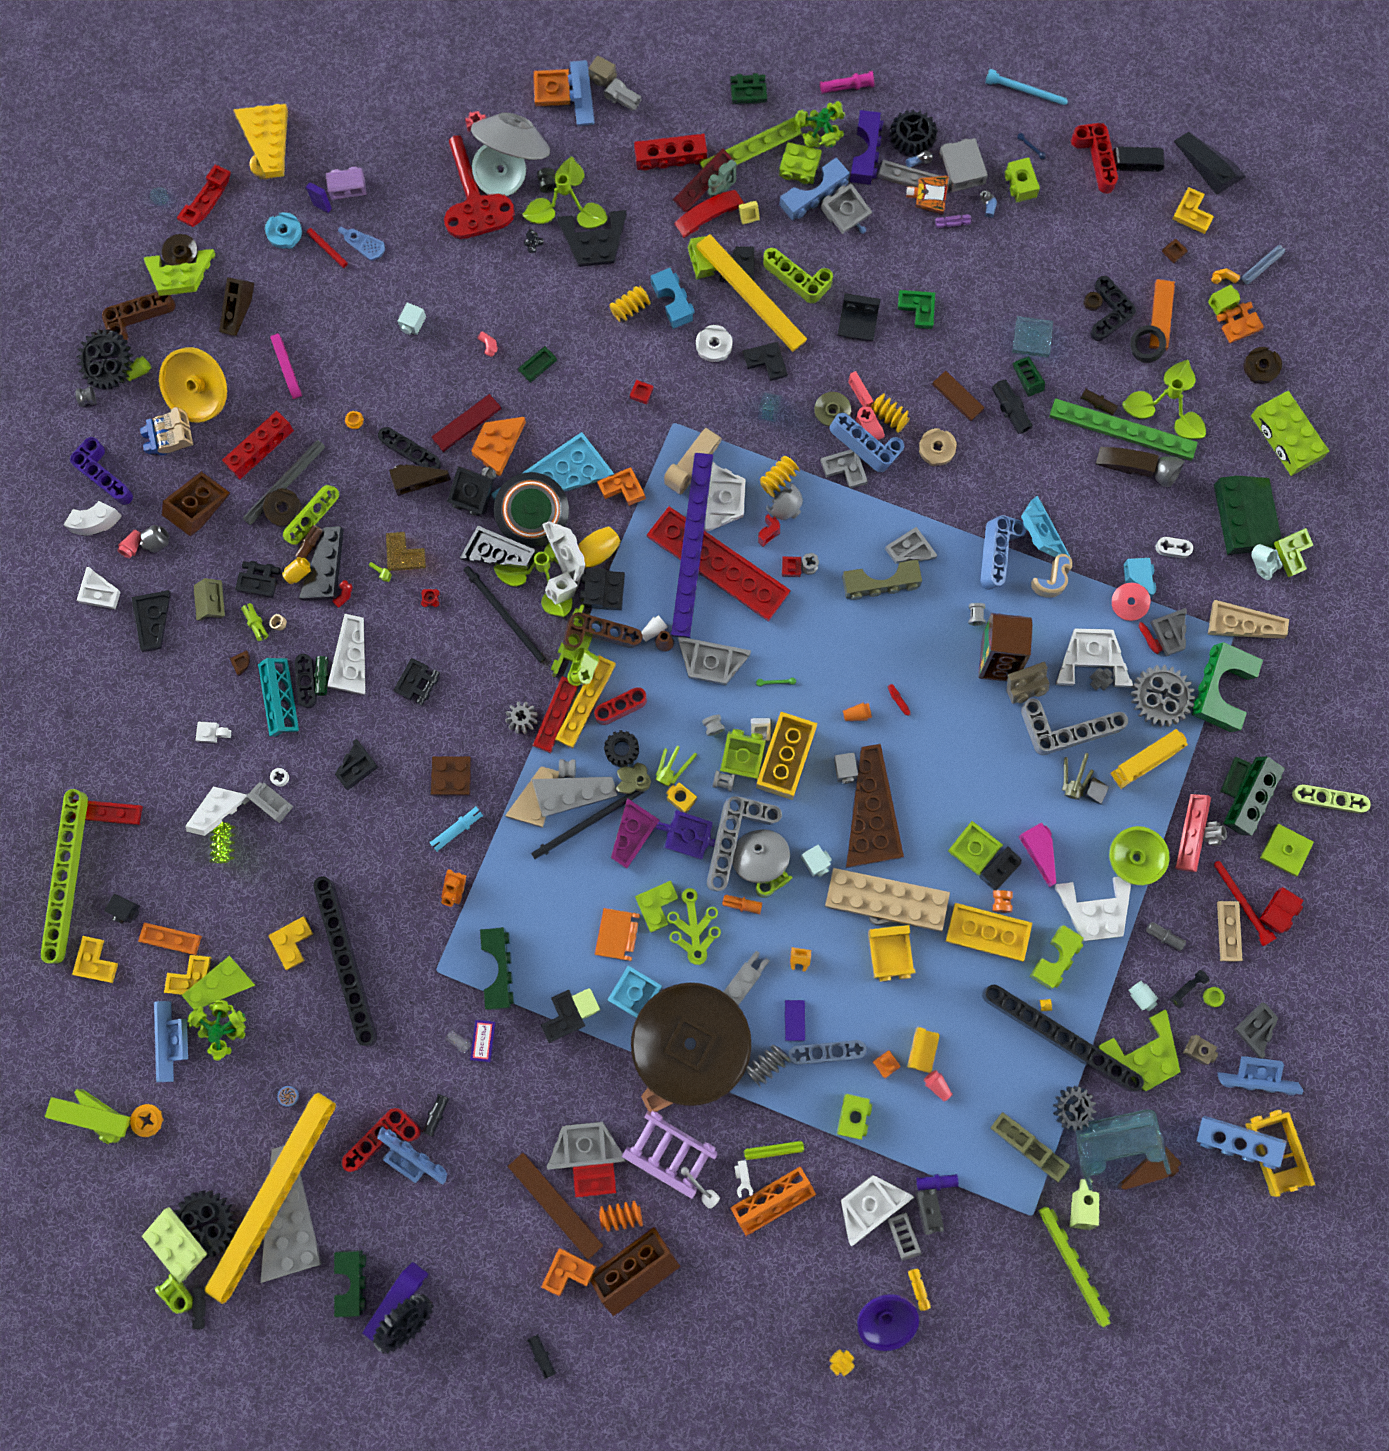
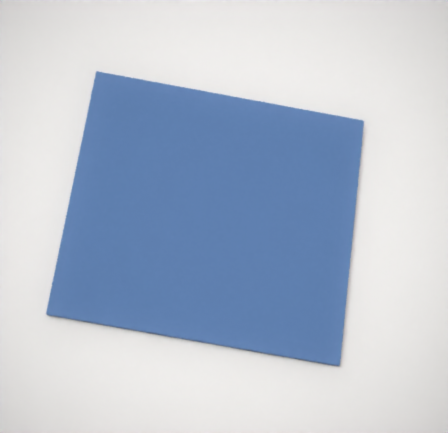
(946, 765)

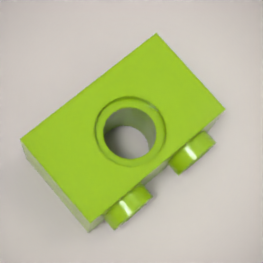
(1022, 170)
(848, 1128)

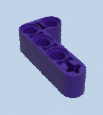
(102, 477)
(404, 1287)

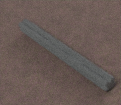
(286, 479)

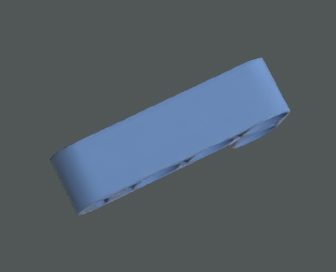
(845, 427)
(996, 544)

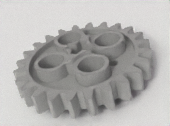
(1158, 711)

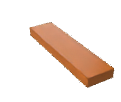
(1162, 310)

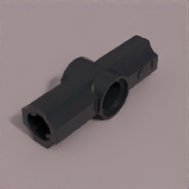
(1012, 406)

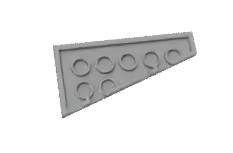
(290, 1238)

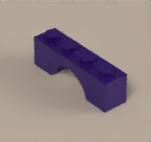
(863, 165)

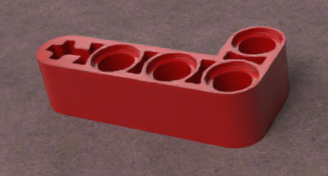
(1100, 159)
(372, 1137)

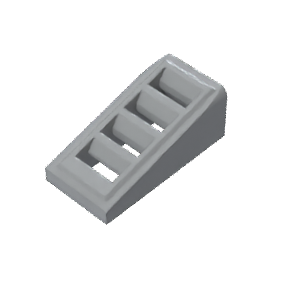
(910, 1254)

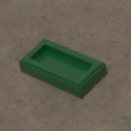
(537, 364)
(1235, 777)

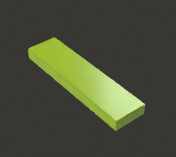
(87, 1117)

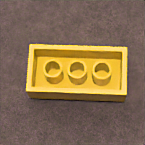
(786, 755)

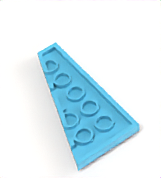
(572, 465)

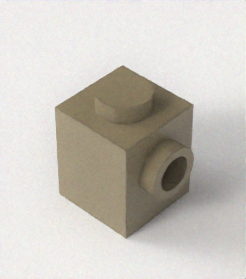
(602, 71)

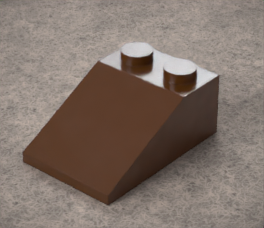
(194, 503)

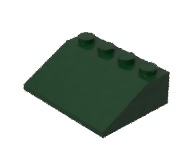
(1246, 513)

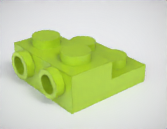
(800, 163)
(743, 753)

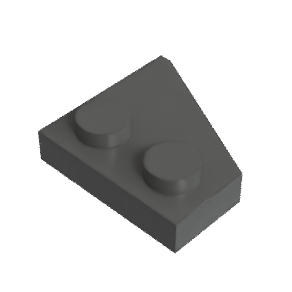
(1257, 1029)

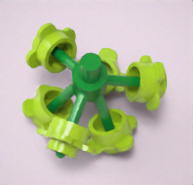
(818, 120)
(214, 1030)

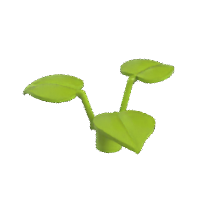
(568, 175)
(1178, 379)
(517, 576)

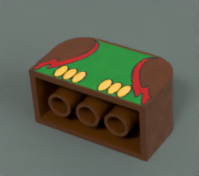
(1005, 646)

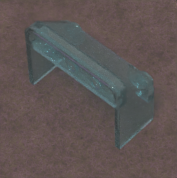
(1120, 1138)

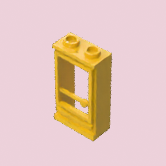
(1149, 758)
(1289, 1179)

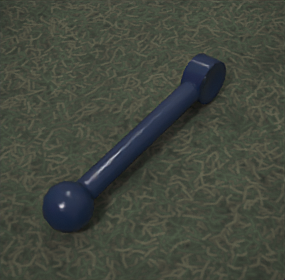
(1020, 137)

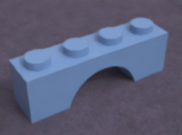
(797, 201)

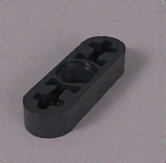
(299, 668)

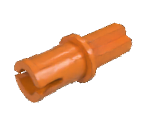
(742, 904)

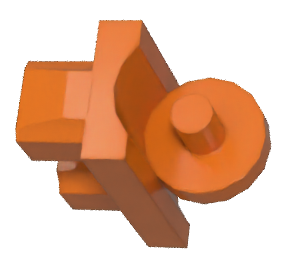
(453, 888)

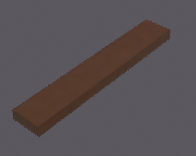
(555, 1205)

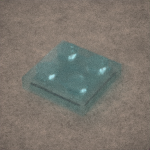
(1032, 336)

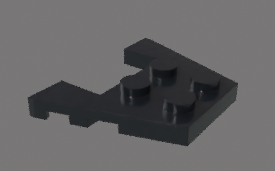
(594, 246)

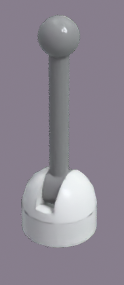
(709, 1197)

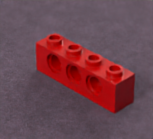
(675, 145)
(258, 445)

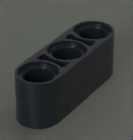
(1139, 159)

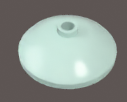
(488, 177)

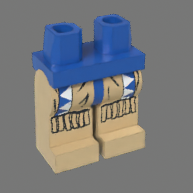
(167, 433)

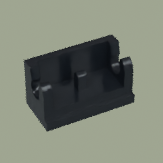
(1001, 869)

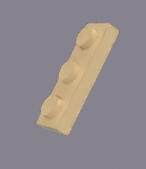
(1229, 931)

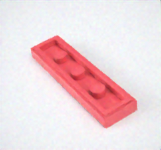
(1193, 832)

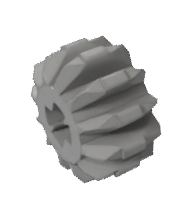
(529, 717)

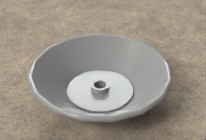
(511, 136)

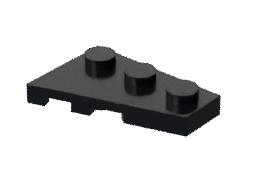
(150, 618)

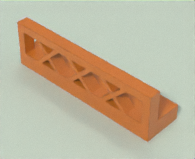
(775, 1203)

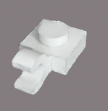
(210, 731)
(742, 1173)

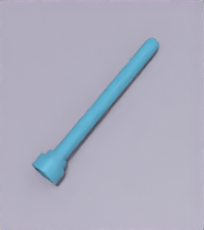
(994, 78)

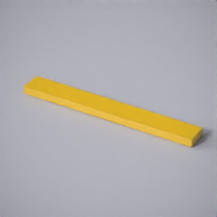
(751, 293)

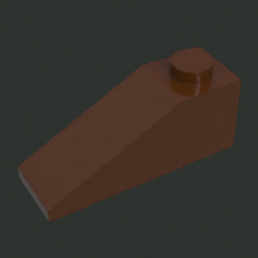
(1149, 1172)

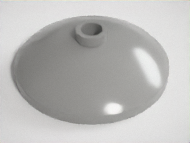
(763, 864)

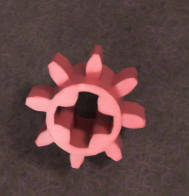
(473, 117)

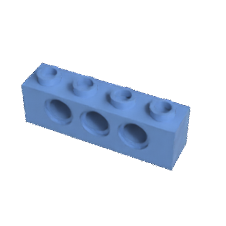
(1275, 1146)

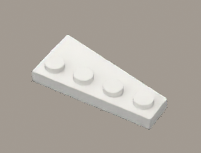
(349, 659)

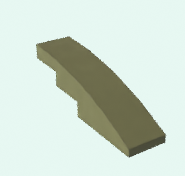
(1030, 1147)

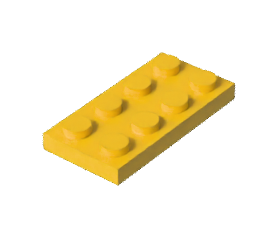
(989, 932)

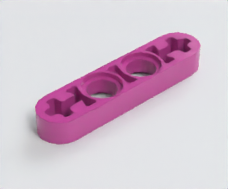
(286, 366)

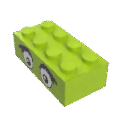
(1289, 433)

